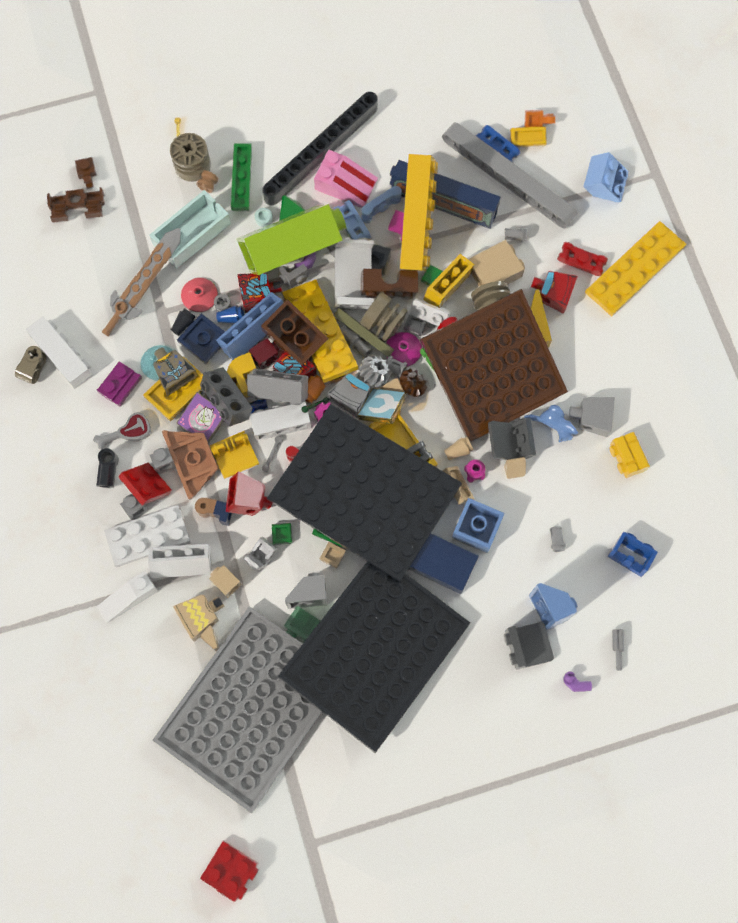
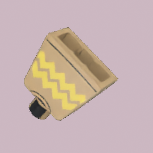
(198, 614)

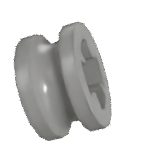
(225, 298)

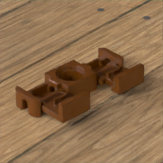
(90, 200)

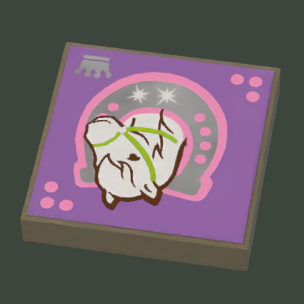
(200, 417)

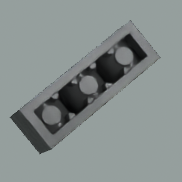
(225, 396)

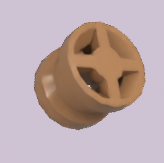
(207, 181)

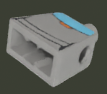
(350, 393)

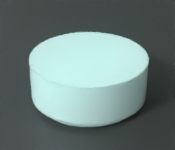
(263, 217)

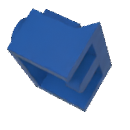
(642, 549)

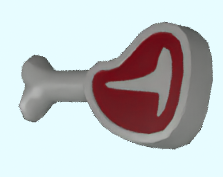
(135, 429)

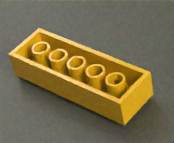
(417, 212)

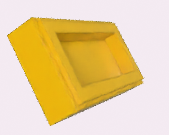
(528, 136)

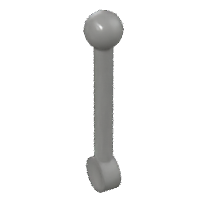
(278, 440)

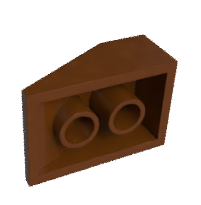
(293, 332)

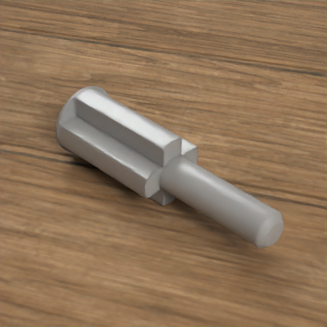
(618, 646)

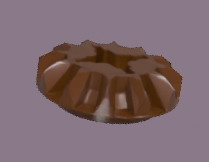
(408, 385)

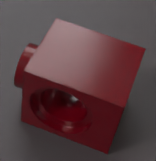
(264, 353)

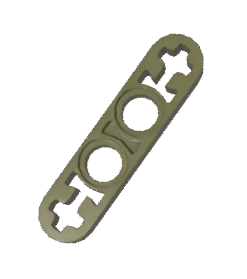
(369, 336)

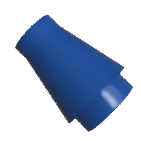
(230, 315)

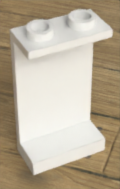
(350, 260)

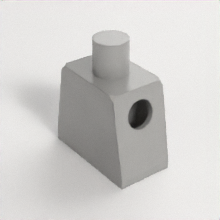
(595, 415)

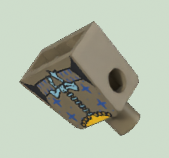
(173, 370)

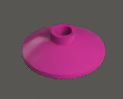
(411, 353)

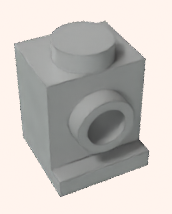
(162, 460)
(133, 507)

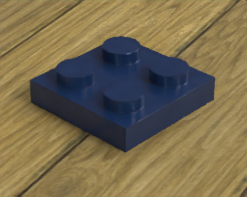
(201, 338)

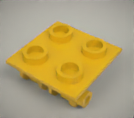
(234, 454)

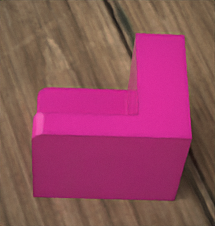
(396, 223)

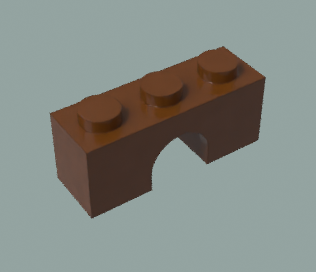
(373, 284)

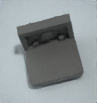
(512, 439)
(528, 645)

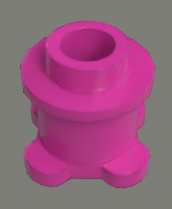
(475, 475)

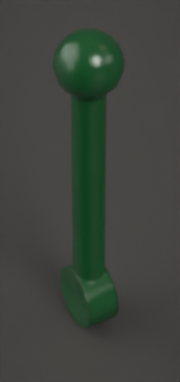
(305, 409)

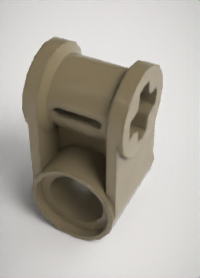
(31, 366)

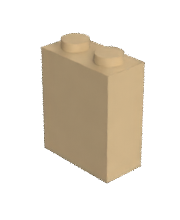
(497, 264)

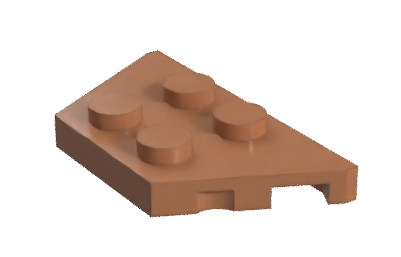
(192, 459)

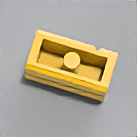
(629, 455)

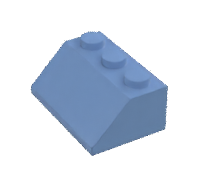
(552, 605)

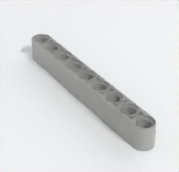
(509, 175)

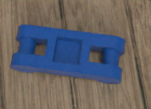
(498, 142)

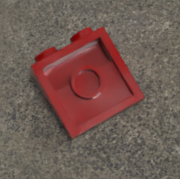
(230, 871)

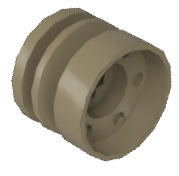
(190, 156)
(489, 293)
(383, 316)

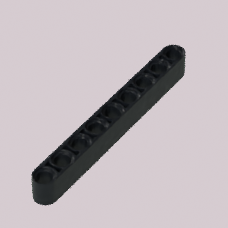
(317, 155)

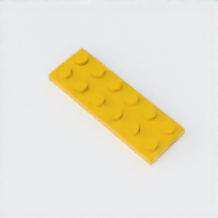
(635, 268)
(334, 356)

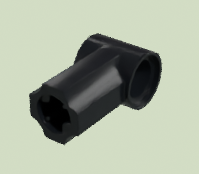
(106, 470)

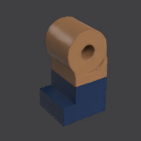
(209, 507)

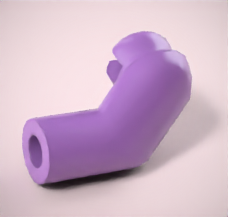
(308, 261)
(574, 684)

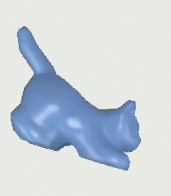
(555, 419)

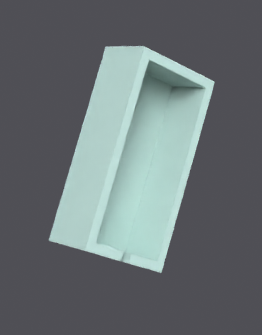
(198, 227)

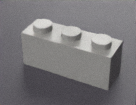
(277, 386)

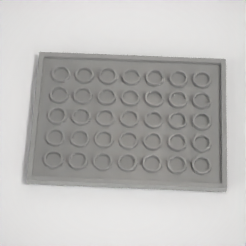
(238, 716)

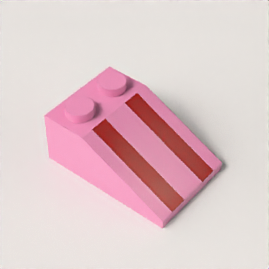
(344, 179)

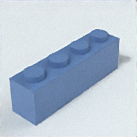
(248, 330)

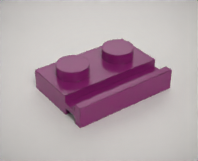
(119, 383)

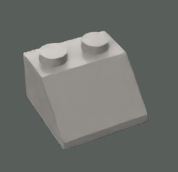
(308, 592)

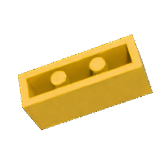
(448, 281)

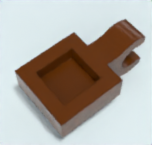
(85, 170)

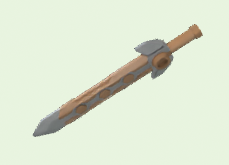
(125, 304)

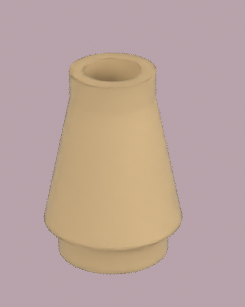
(459, 448)

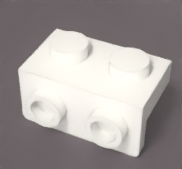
(429, 312)

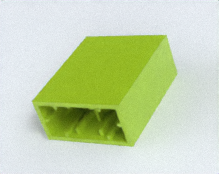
(291, 238)

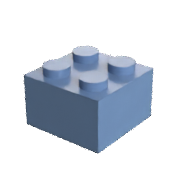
(478, 525)

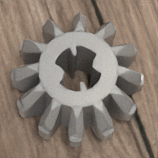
(375, 370)

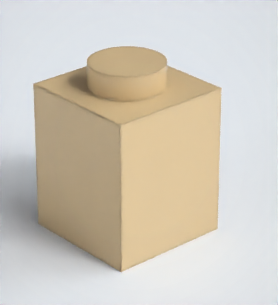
(224, 581)

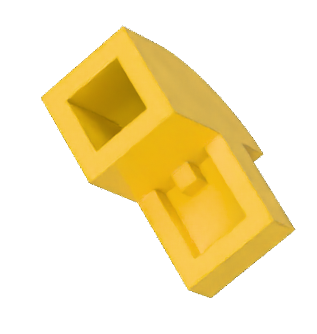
(238, 371)

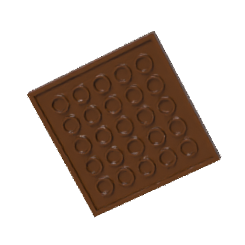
(494, 364)

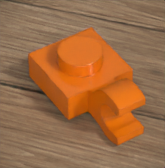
(535, 118)

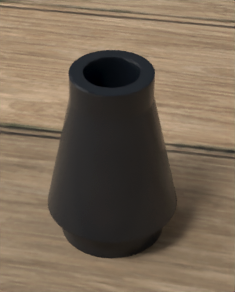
(182, 322)

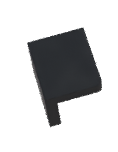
(380, 257)

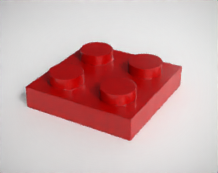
(145, 483)

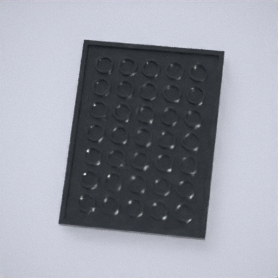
(365, 492)
(374, 653)

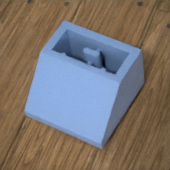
(606, 177)

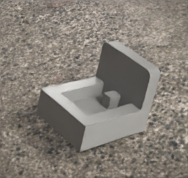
(295, 277)
(260, 554)

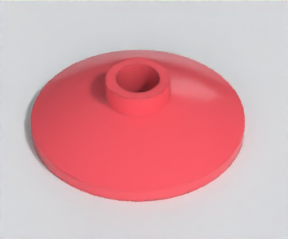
(202, 301)

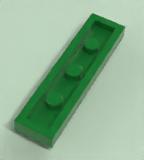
(241, 177)

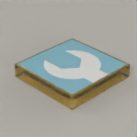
(382, 406)

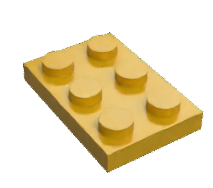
(173, 404)

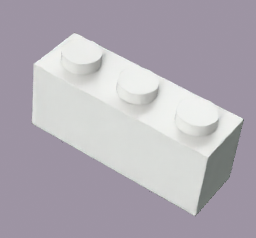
(279, 421)
(179, 561)

